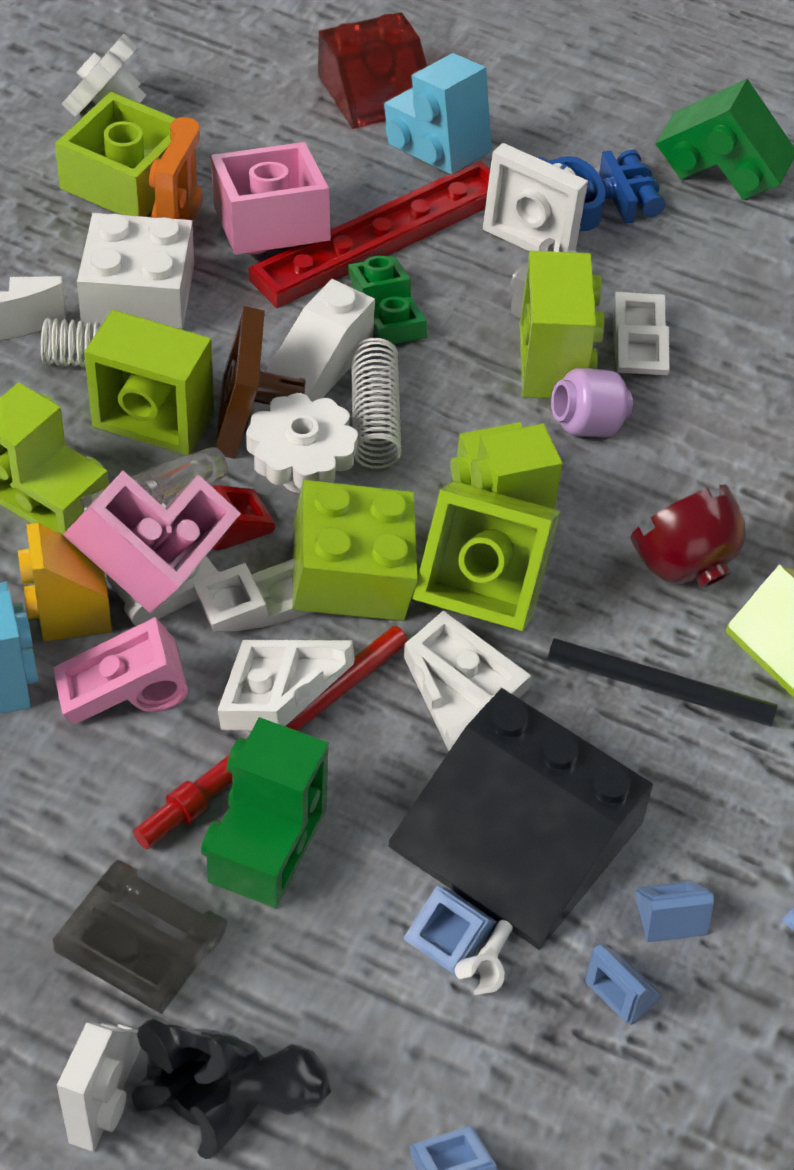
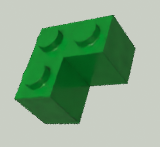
(729, 131)
(271, 814)

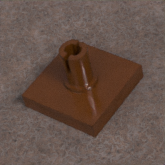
(246, 384)

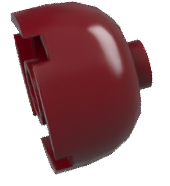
(693, 538)

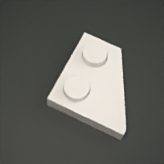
(458, 673)
(280, 679)
(94, 1082)

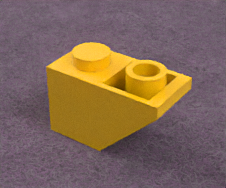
(67, 587)

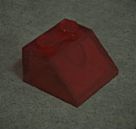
(369, 65)

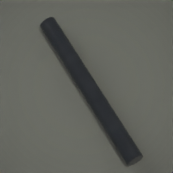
(662, 682)

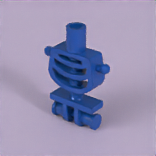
(622, 180)

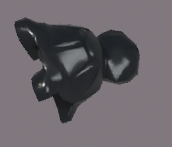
(220, 1079)

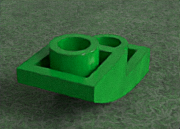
(395, 311)

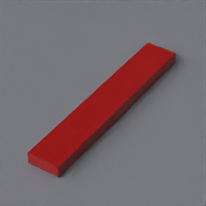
(373, 234)

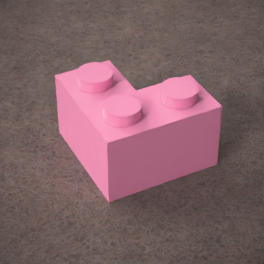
(151, 546)

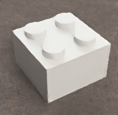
(136, 268)

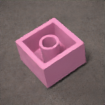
(270, 198)

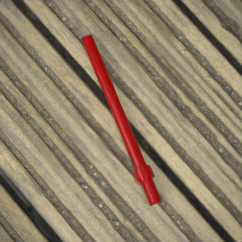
(192, 799)

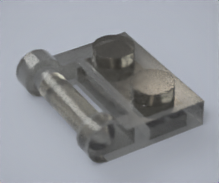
(128, 949)

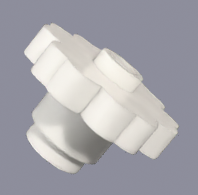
(105, 76)
(301, 441)

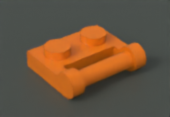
(176, 175)

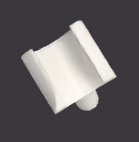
(487, 961)

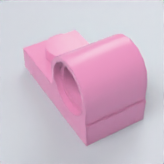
(131, 666)

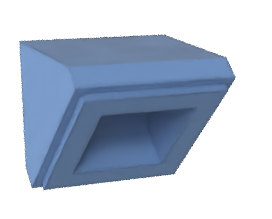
(674, 910)

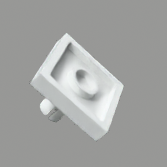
(533, 201)

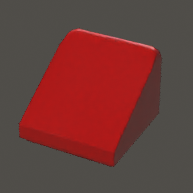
(252, 521)

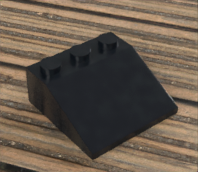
(522, 817)

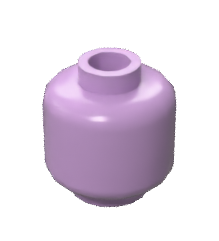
(591, 402)

